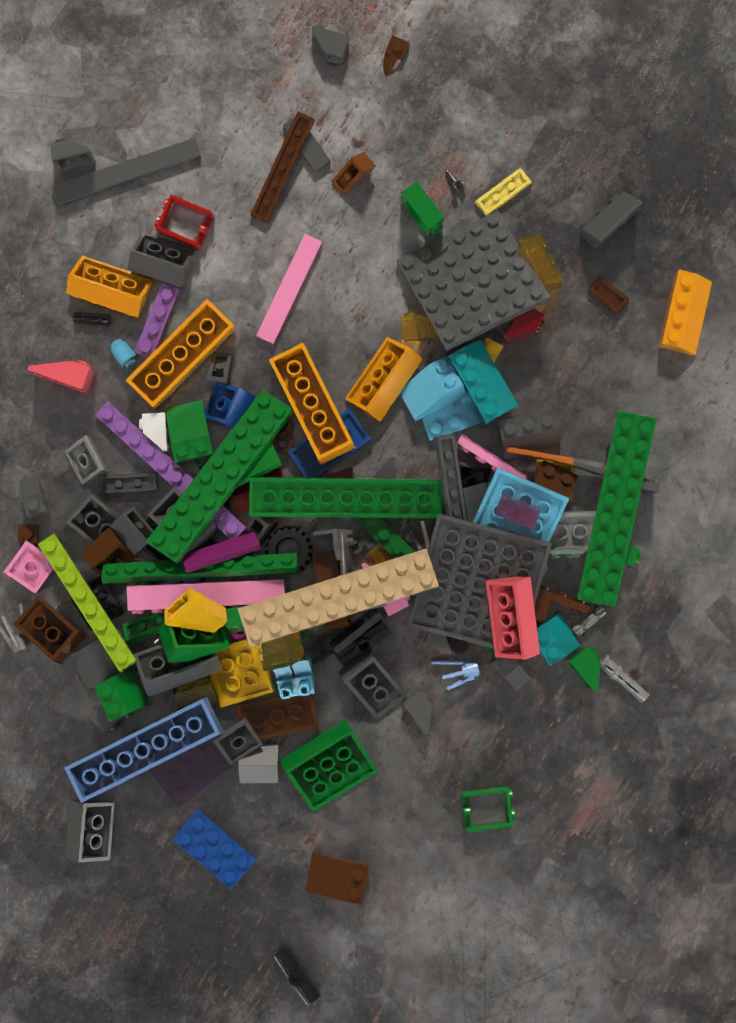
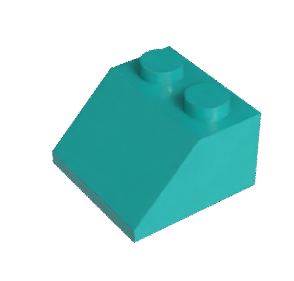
(556, 639)

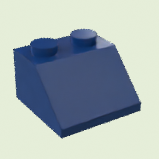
(228, 404)

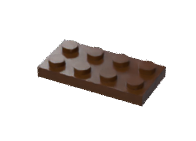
(279, 716)

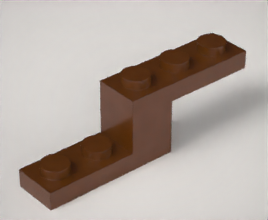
(544, 598)

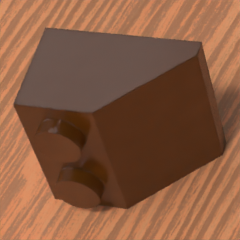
(107, 550)

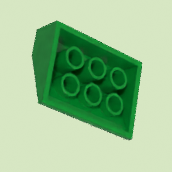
(329, 765)

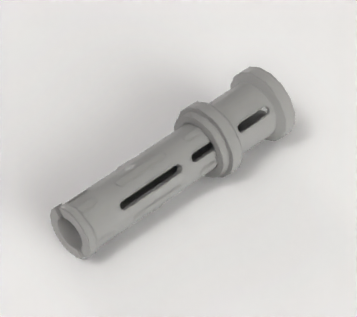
(615, 671)

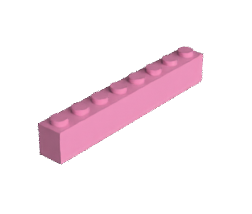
(226, 593)

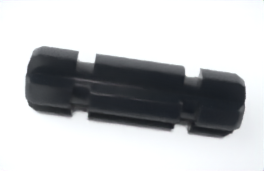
(91, 318)

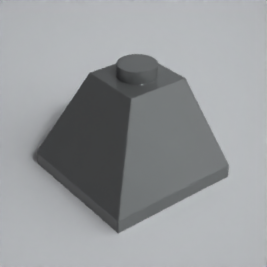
(70, 154)

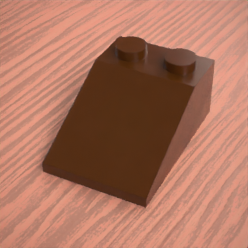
(49, 630)
(337, 878)

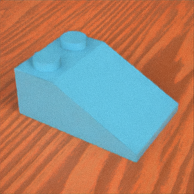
(432, 389)

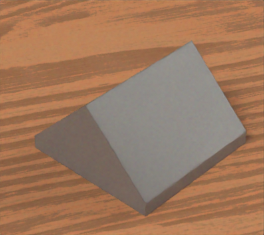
(85, 460)
(260, 765)

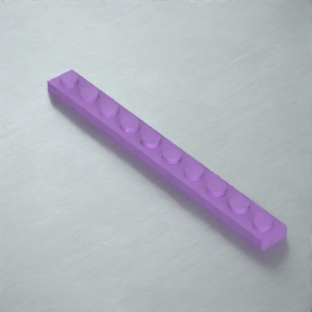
(162, 463)

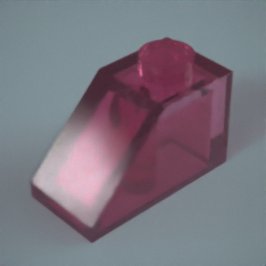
(518, 511)

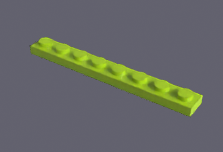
(87, 602)

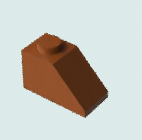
(353, 172)

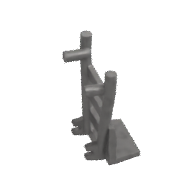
(341, 541)

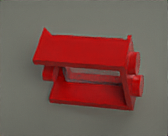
(184, 222)

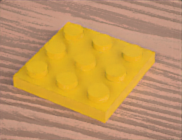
(241, 674)

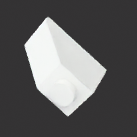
(156, 429)

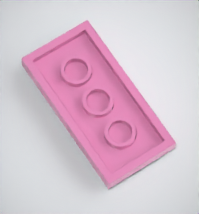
(484, 455)

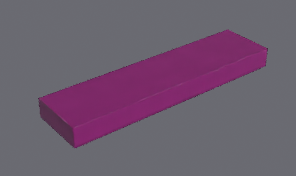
(220, 552)

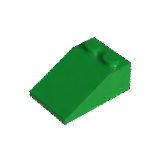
(189, 432)
(190, 644)

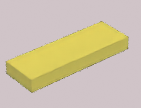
(503, 192)

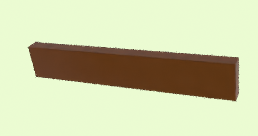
(282, 167)

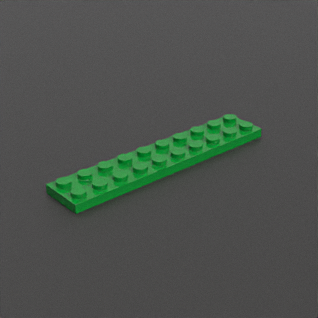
(220, 476)
(345, 497)
(616, 508)

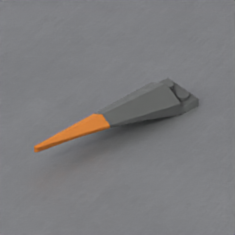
(592, 467)

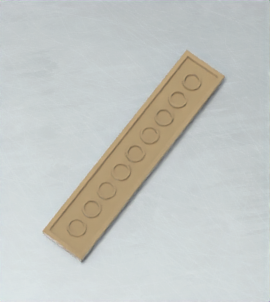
(338, 597)

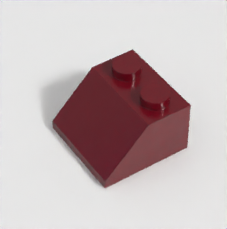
(524, 326)

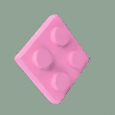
(29, 567)

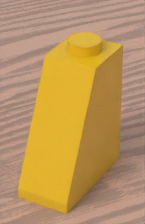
(195, 612)

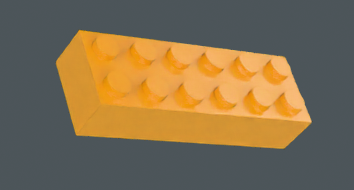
(181, 354)
(312, 403)

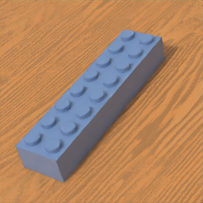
(144, 749)

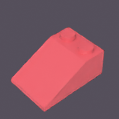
(68, 373)

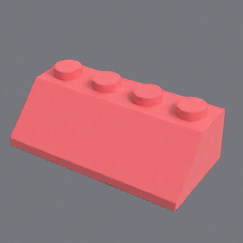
(513, 617)

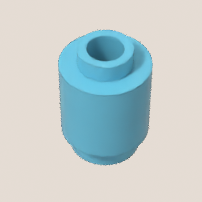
(122, 353)

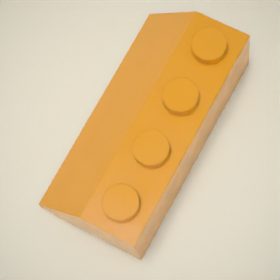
(109, 286)
(685, 312)
(384, 378)

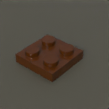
(556, 478)

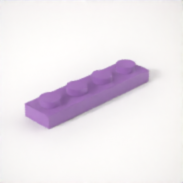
(157, 320)

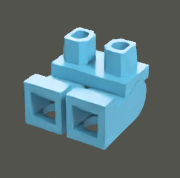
(296, 679)

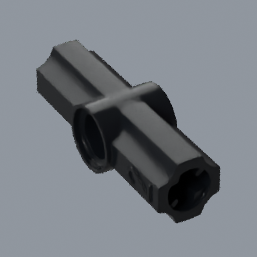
(371, 637)
(303, 986)

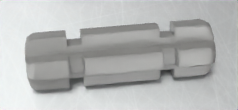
(589, 620)

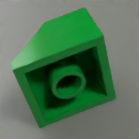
(586, 666)
(121, 695)

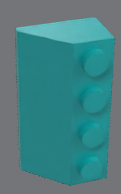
(482, 382)

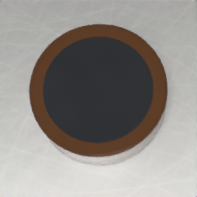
(458, 646)

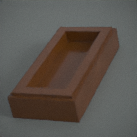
(608, 295)

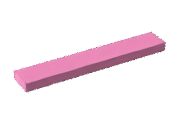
(289, 289)

